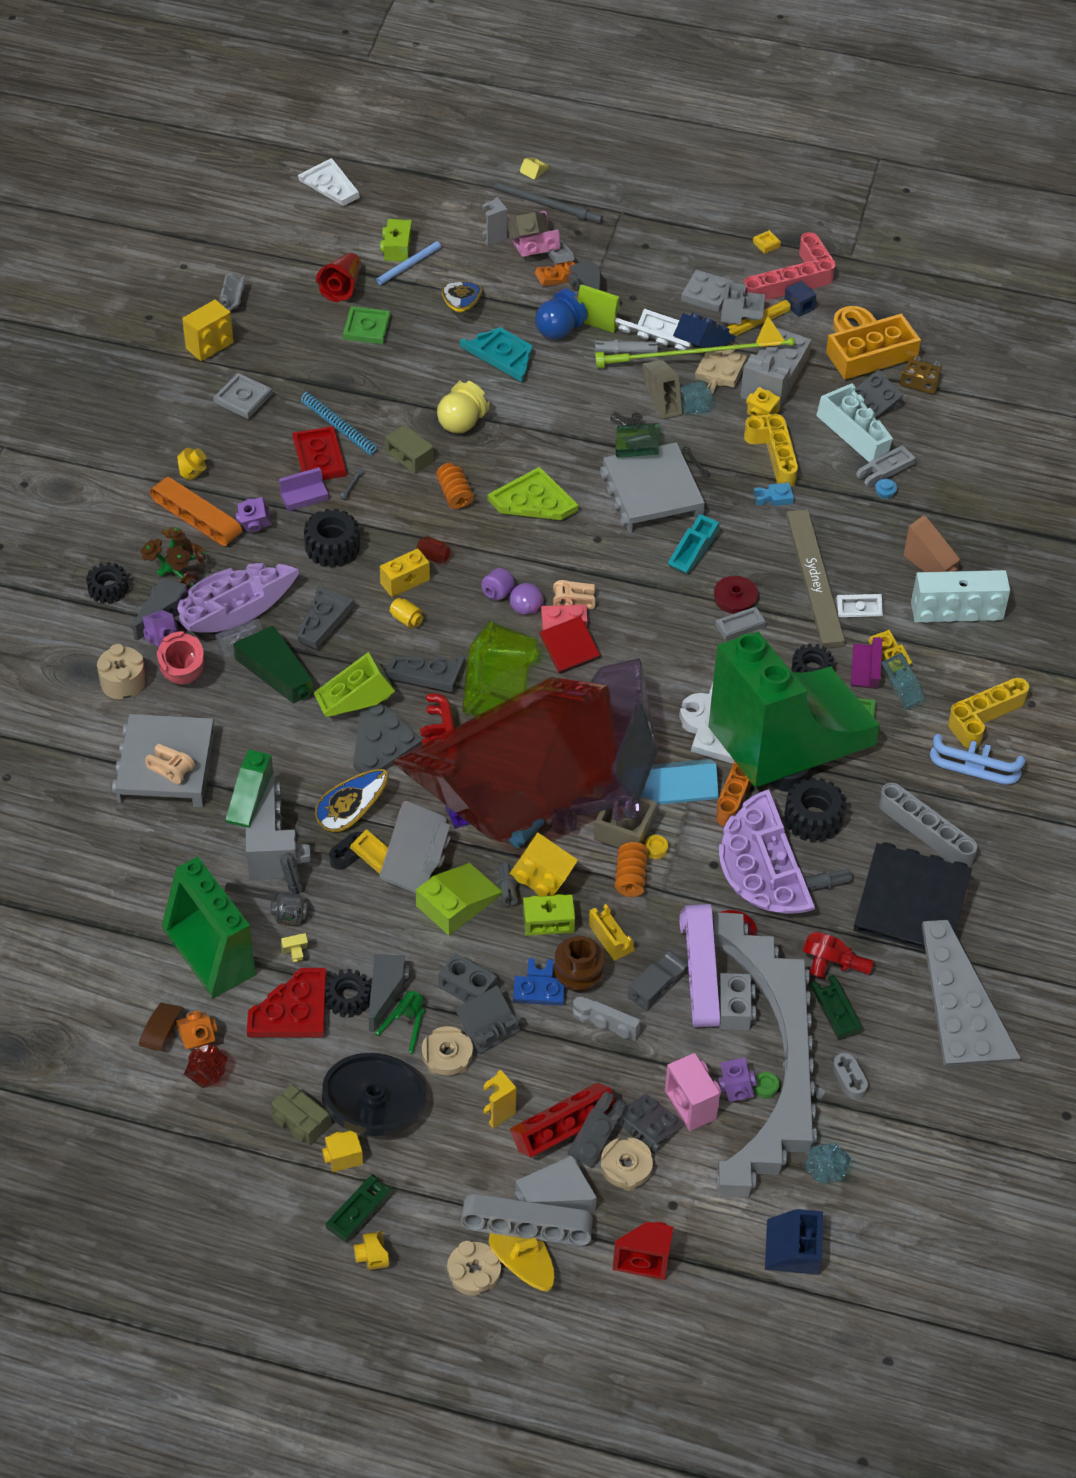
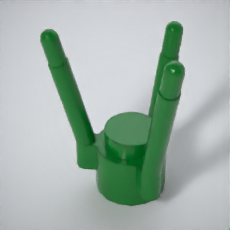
(408, 1007)

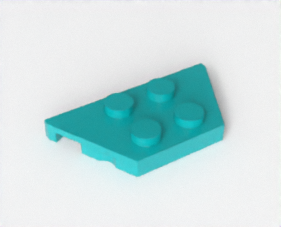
(501, 351)

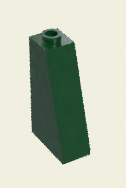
(274, 663)

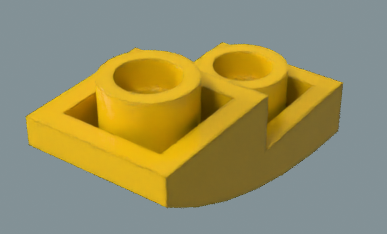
(889, 646)

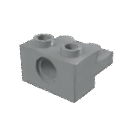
(741, 304)

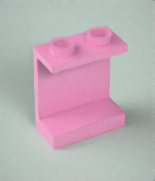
(537, 242)

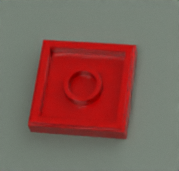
(569, 644)

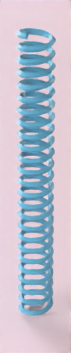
(337, 426)

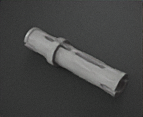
(620, 347)

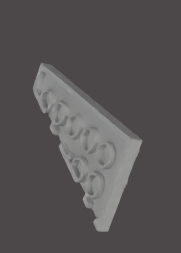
(964, 1014)

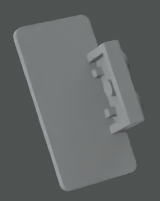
(415, 847)

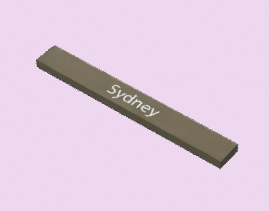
(815, 579)

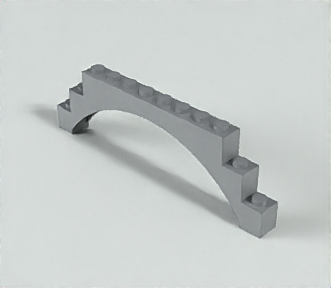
(791, 1120)

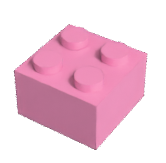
(692, 1091)

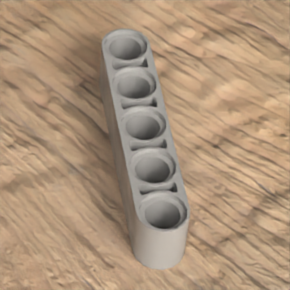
(927, 824)
(527, 1220)

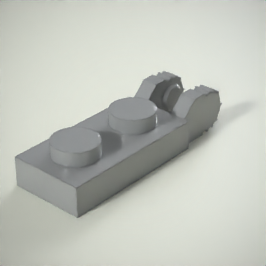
(886, 465)
(606, 1017)

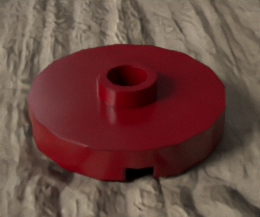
(735, 594)

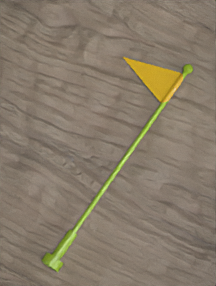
(768, 337)

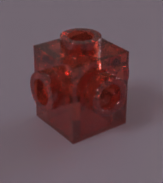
(206, 1065)

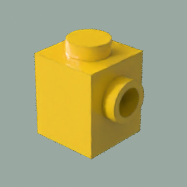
(342, 1151)

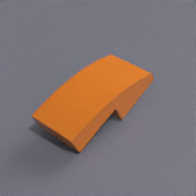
(554, 275)

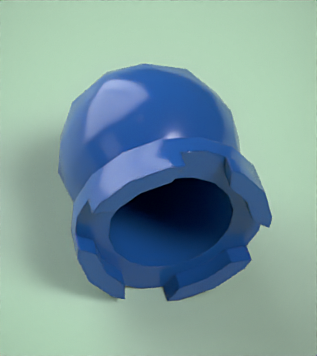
(560, 315)

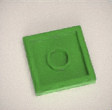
(366, 325)

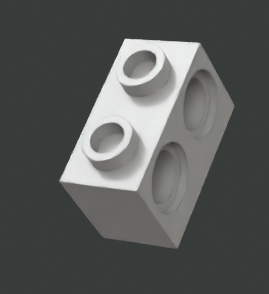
(736, 1001)

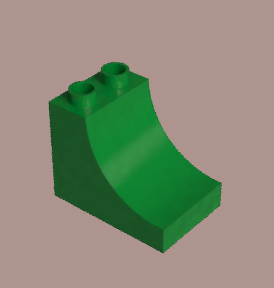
(781, 718)

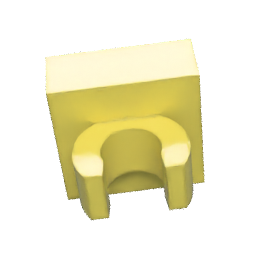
(294, 945)

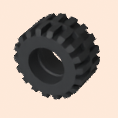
(331, 538)
(814, 824)

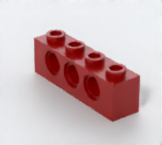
(557, 1121)

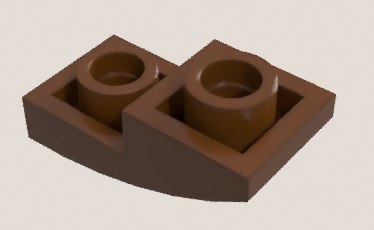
(160, 1026)

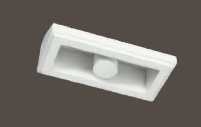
(859, 605)

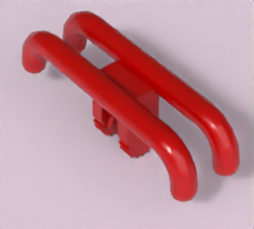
(435, 730)

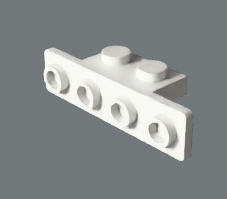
(656, 327)

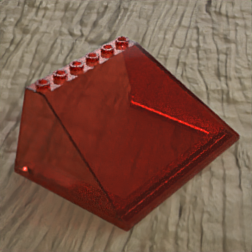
(521, 757)

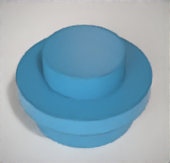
(885, 488)

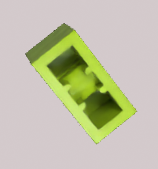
(396, 240)
(548, 915)

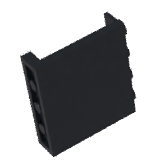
(908, 890)

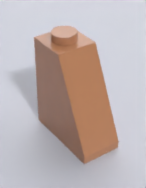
(929, 549)

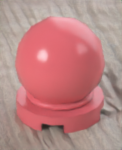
(181, 658)

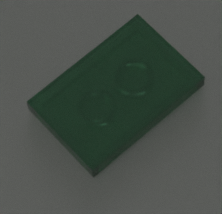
(637, 440)

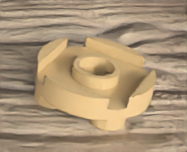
(447, 1064)
(626, 1177)
(479, 1281)

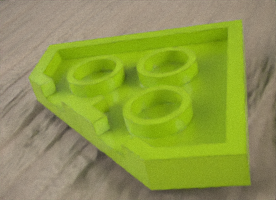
(533, 496)

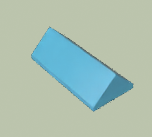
(682, 782)

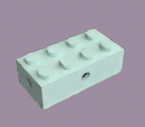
(960, 596)

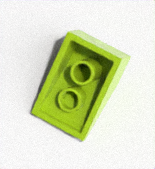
(355, 688)
(456, 896)

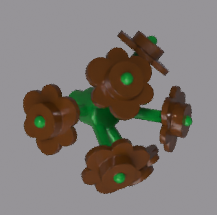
(177, 555)

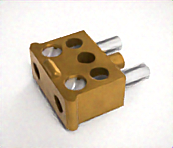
(921, 375)

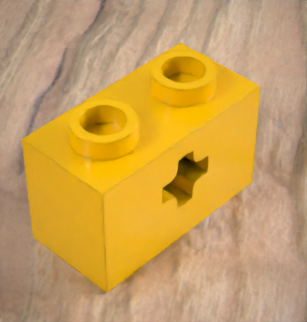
(404, 572)

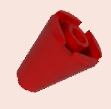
(339, 277)

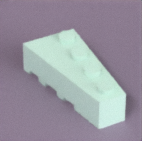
(854, 422)

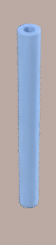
(408, 263)

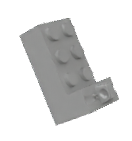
(776, 367)
(268, 841)

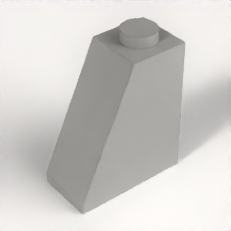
(557, 1185)

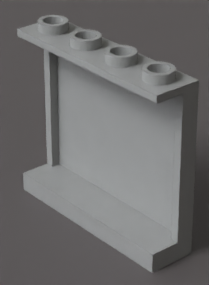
(651, 486)
(181, 734)

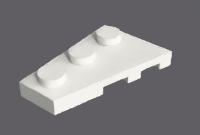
(331, 182)

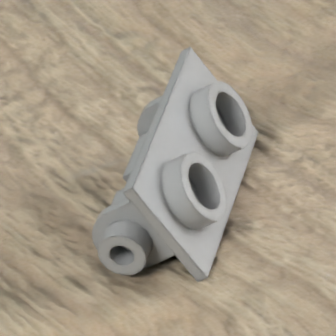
(232, 291)

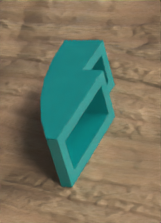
(694, 544)

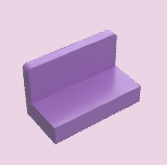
(303, 489)

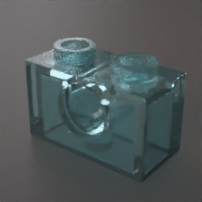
(903, 681)

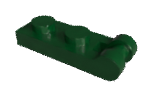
(359, 1208)

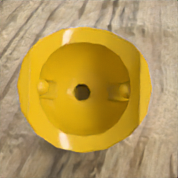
(191, 460)
(372, 1251)

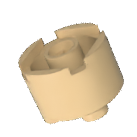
(121, 672)

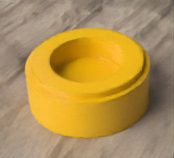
(657, 846)

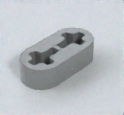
(854, 1074)

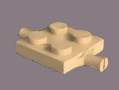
(721, 368)

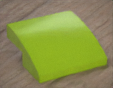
(600, 308)

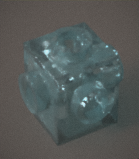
(695, 397)
(827, 1163)

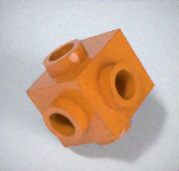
(188, 1029)

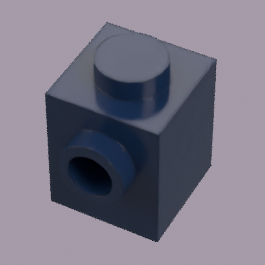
(801, 298)

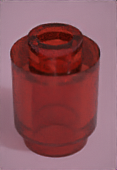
(434, 549)

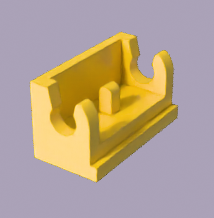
(610, 933)
(502, 1100)

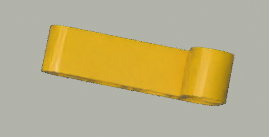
(774, 432)
(968, 715)

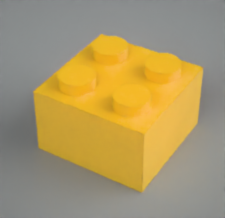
(208, 330)
(543, 866)

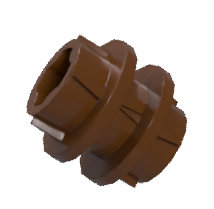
(579, 963)

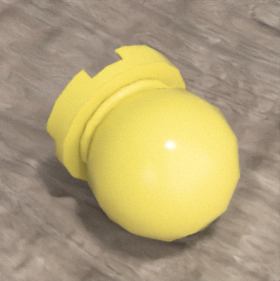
(462, 407)

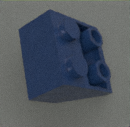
(702, 332)
(794, 1242)

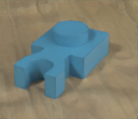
(776, 494)

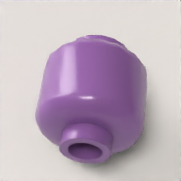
(498, 584)

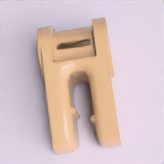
(574, 593)
(169, 763)

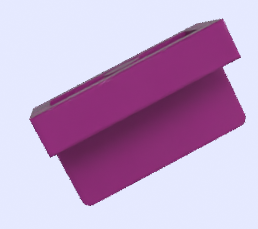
(866, 664)

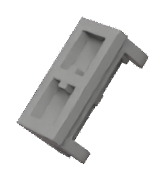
(496, 222)

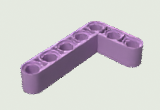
(697, 924)

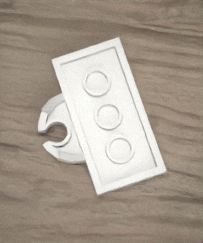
(697, 723)

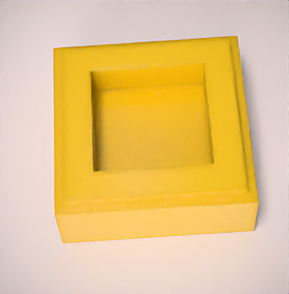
(766, 241)

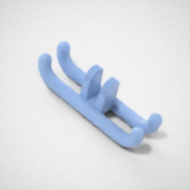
(975, 763)

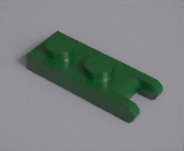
(836, 1008)

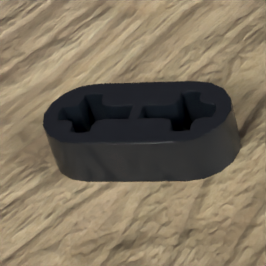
(343, 849)

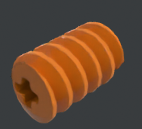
(455, 486)
(631, 869)

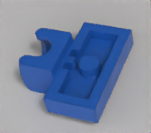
(538, 986)

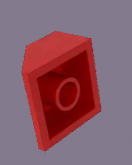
(644, 1250)

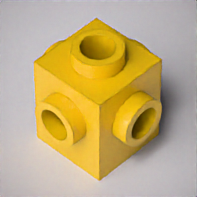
(762, 403)

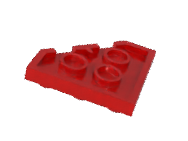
(292, 1008)

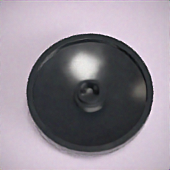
(373, 1094)

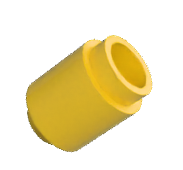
(406, 613)

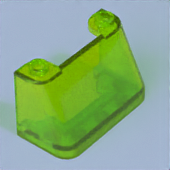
(496, 667)

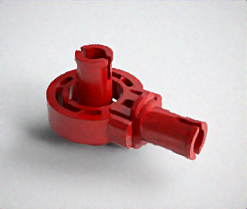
(830, 948)

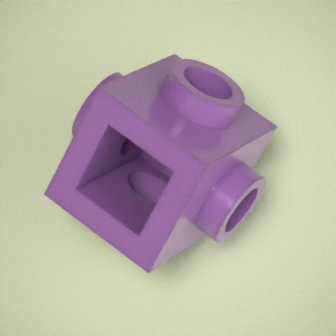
(254, 514)
(158, 626)
(737, 1085)

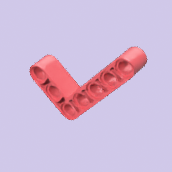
(814, 272)

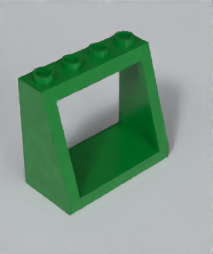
(208, 929)

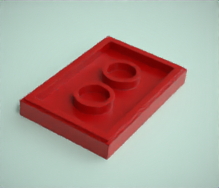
(319, 450)

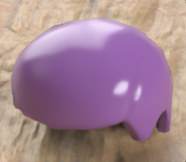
(526, 598)

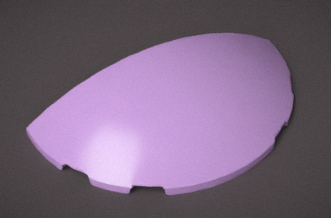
(234, 597)
(760, 860)

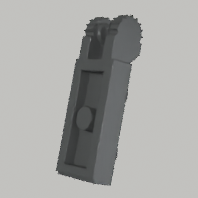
(596, 1130)

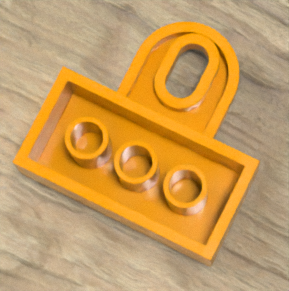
(870, 345)

